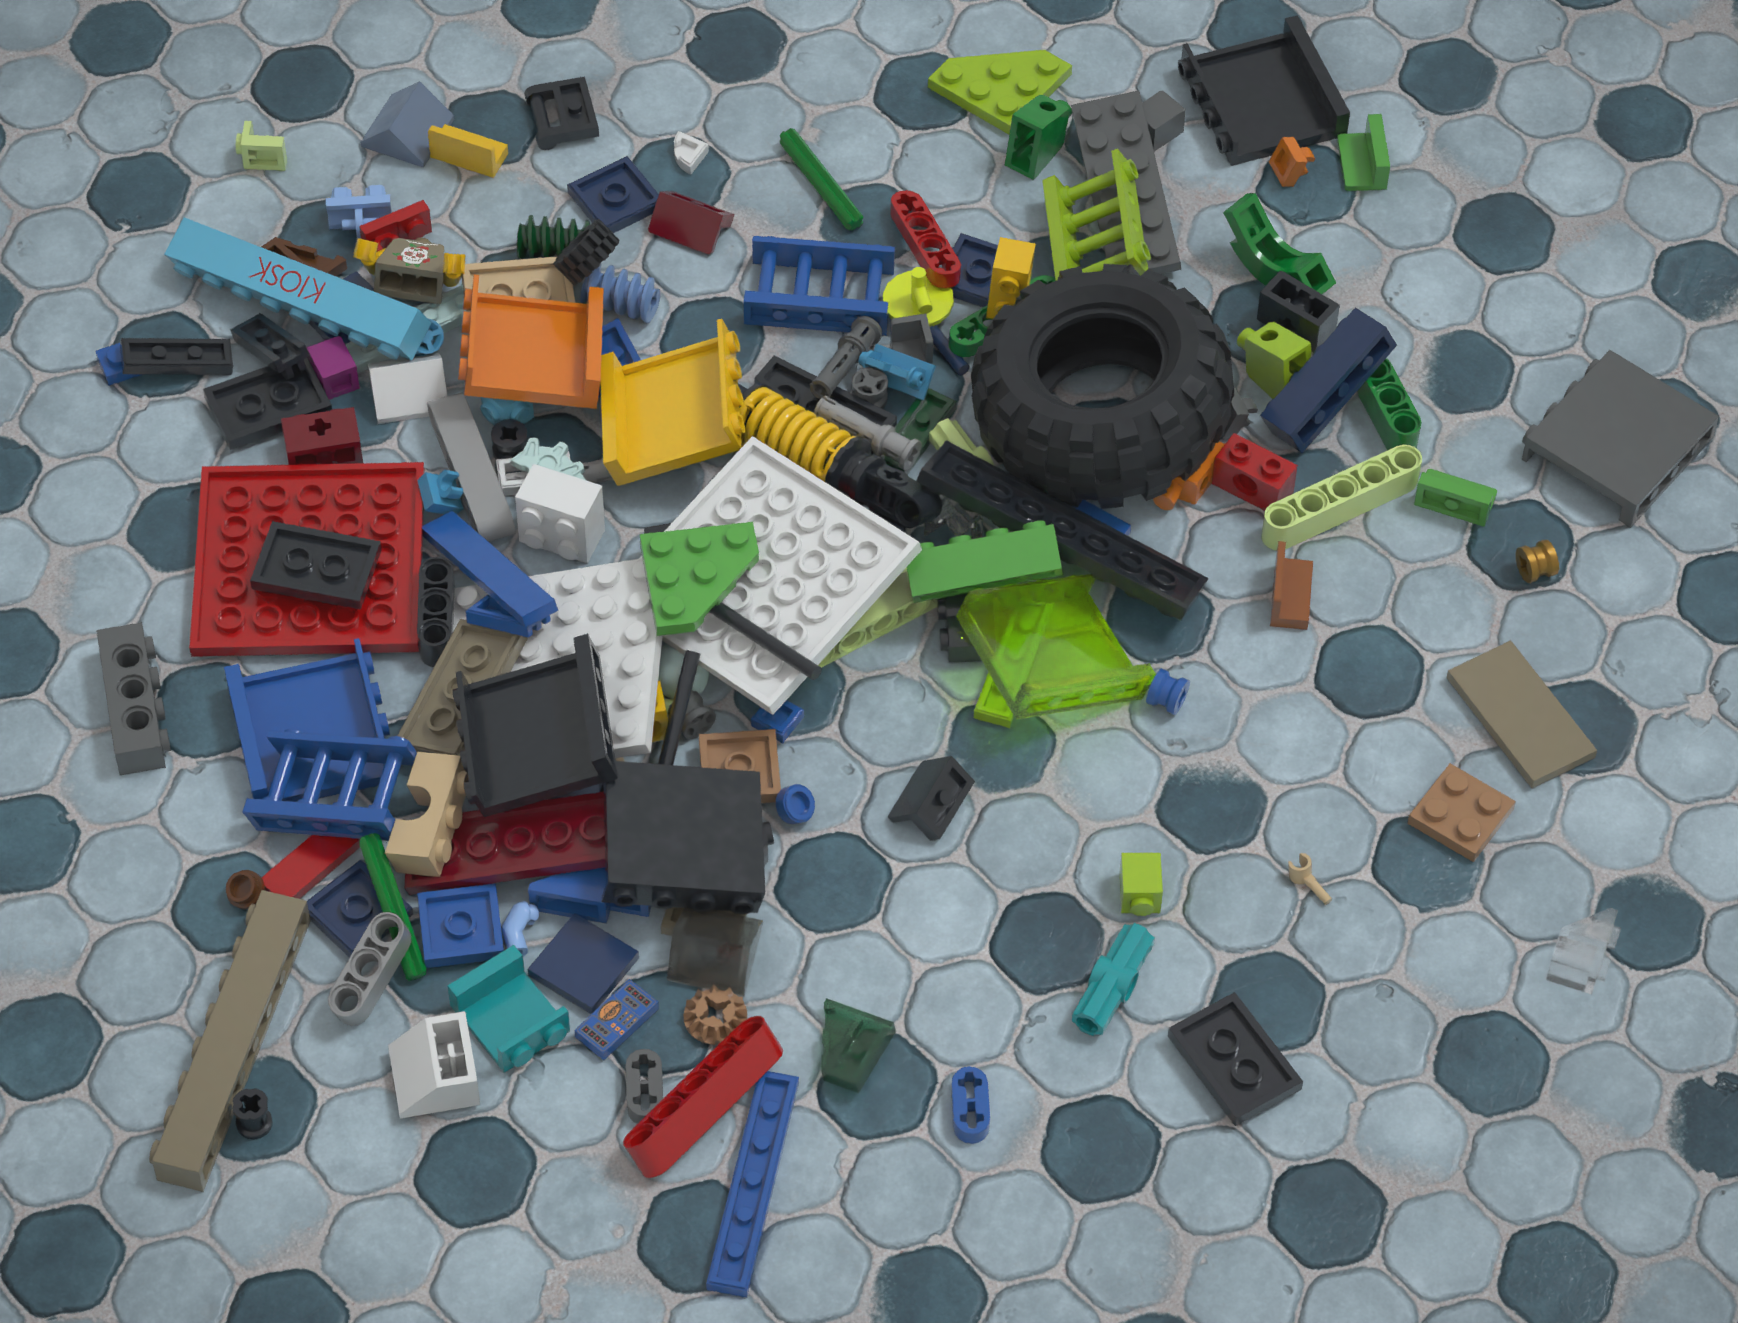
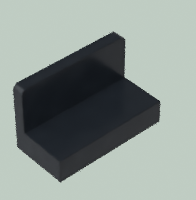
(933, 796)

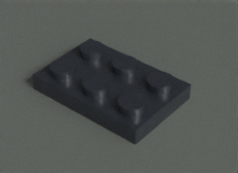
(255, 402)
(316, 565)
(1235, 1058)

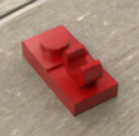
(405, 223)

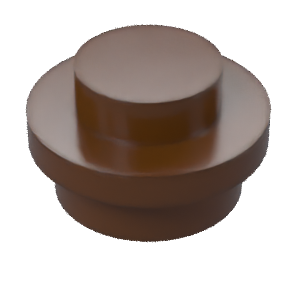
(244, 888)

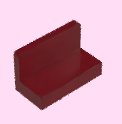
(688, 221)

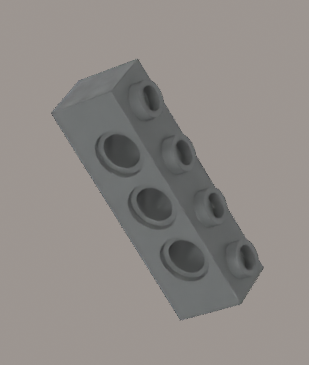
(133, 748)

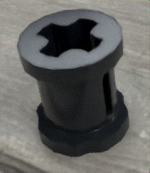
(249, 1118)

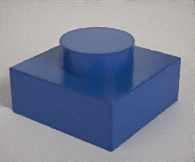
(111, 365)

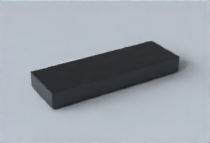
(176, 356)

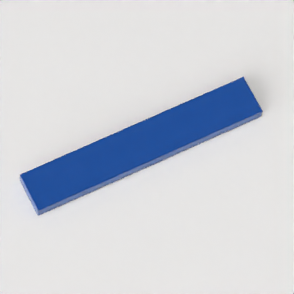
(489, 569)
(752, 1184)

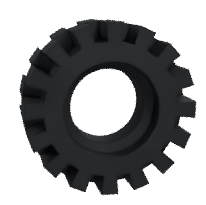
(586, 252)

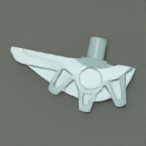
(547, 457)

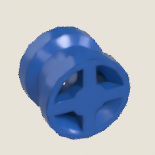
(1168, 691)

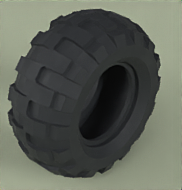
(1101, 322)

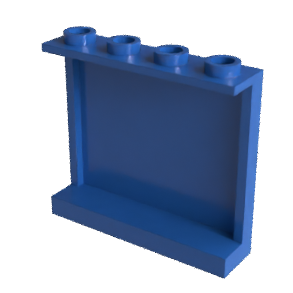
(312, 698)

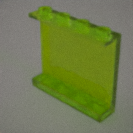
(1050, 647)

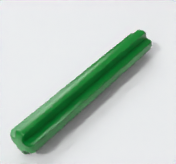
(821, 179)
(391, 900)

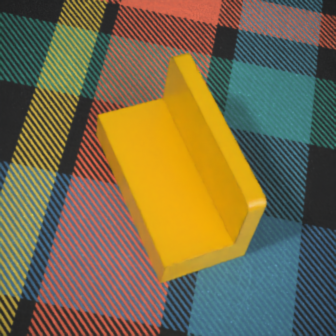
(466, 149)

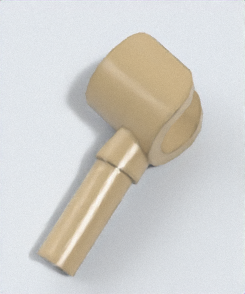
(1304, 876)

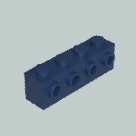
(1328, 380)

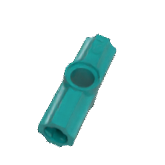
(1113, 979)

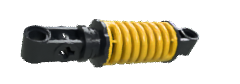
(835, 457)

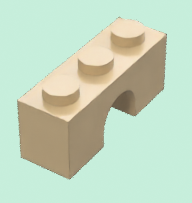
(425, 843)

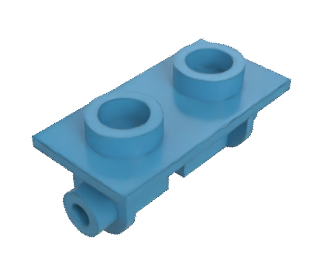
(902, 371)

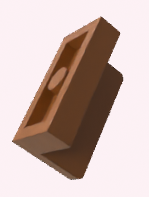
(1291, 591)

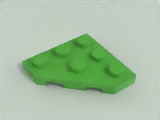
(694, 571)

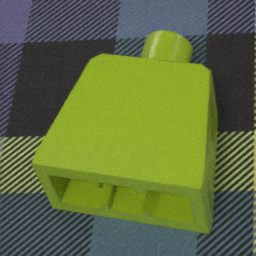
(1273, 356)

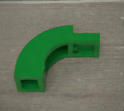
(1267, 253)

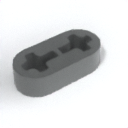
(635, 1087)

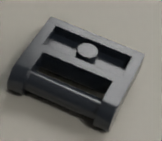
(573, 110)

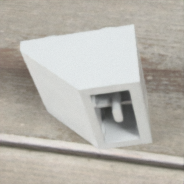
(434, 1066)

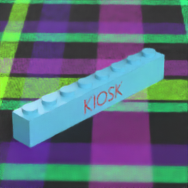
(298, 289)

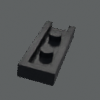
(271, 345)

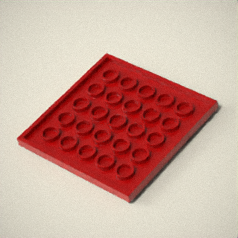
(345, 499)

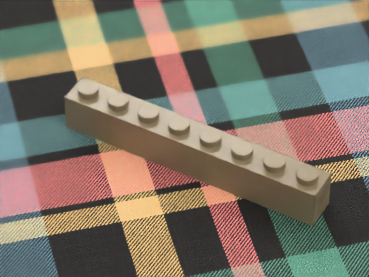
(230, 1041)

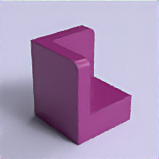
(334, 367)

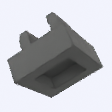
(1239, 414)

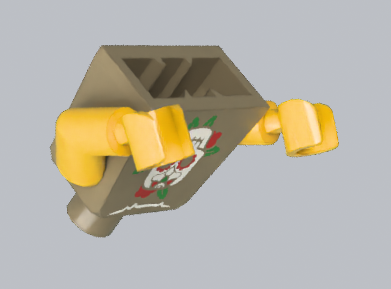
(411, 268)

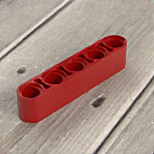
(703, 1097)

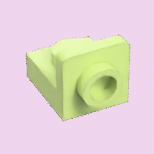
(261, 151)

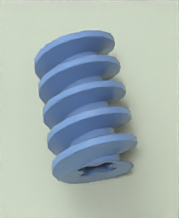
(624, 294)

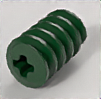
(545, 238)

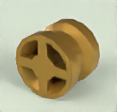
(1537, 561)

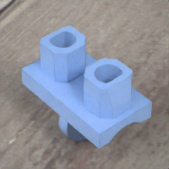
(351, 212)

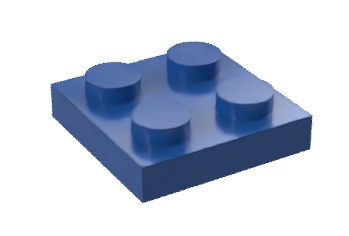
(460, 925)

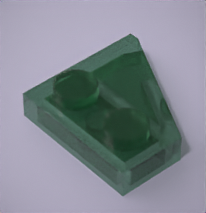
(852, 1044)

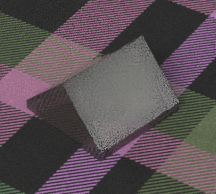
(713, 950)

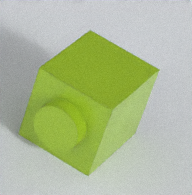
(1141, 883)

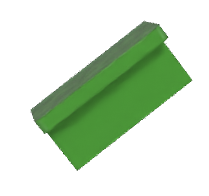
(1365, 157)
(1455, 496)

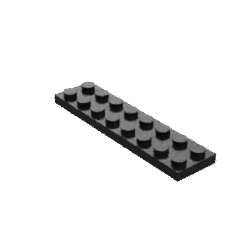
(1079, 537)

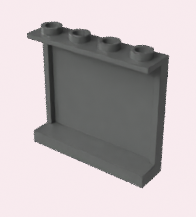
(1622, 433)

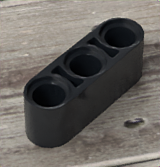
(435, 608)

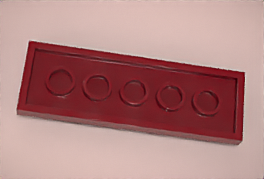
(522, 844)

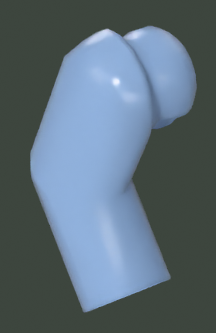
(515, 922)

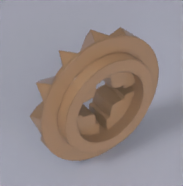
(711, 1029)

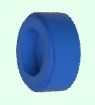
(795, 804)

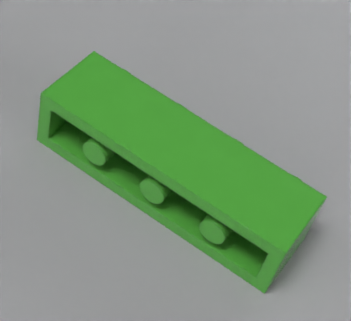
(984, 562)

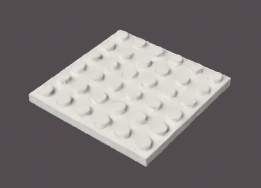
(814, 574)
(617, 614)

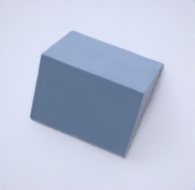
(404, 125)

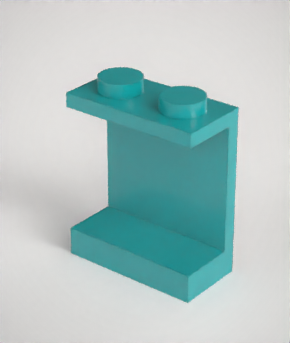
(507, 1010)

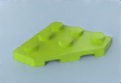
(999, 83)

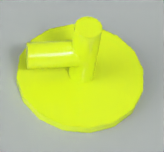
(914, 295)

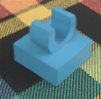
(440, 492)

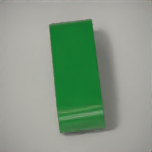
(1390, 407)

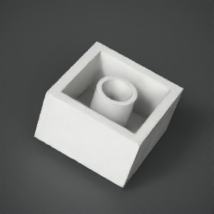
(560, 513)

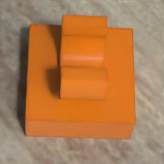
(1290, 161)

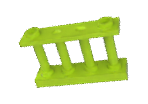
(1064, 224)

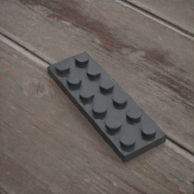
(1122, 124)

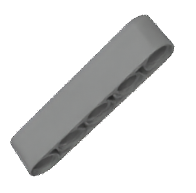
(467, 455)

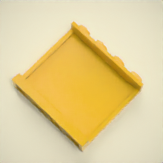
(671, 408)

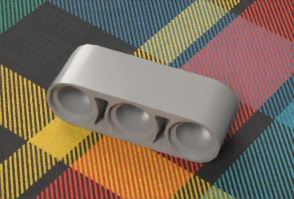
(367, 950)

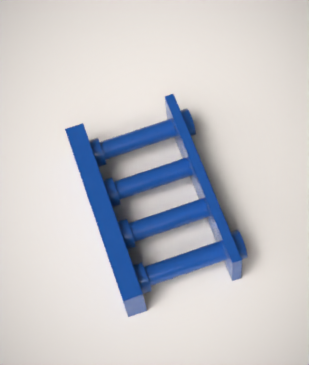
(817, 312)
(341, 817)

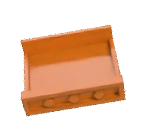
(532, 348)

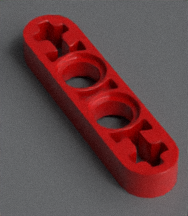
(932, 237)

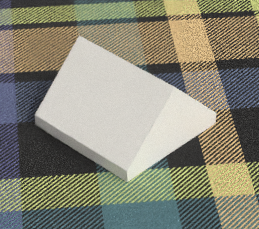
(406, 386)

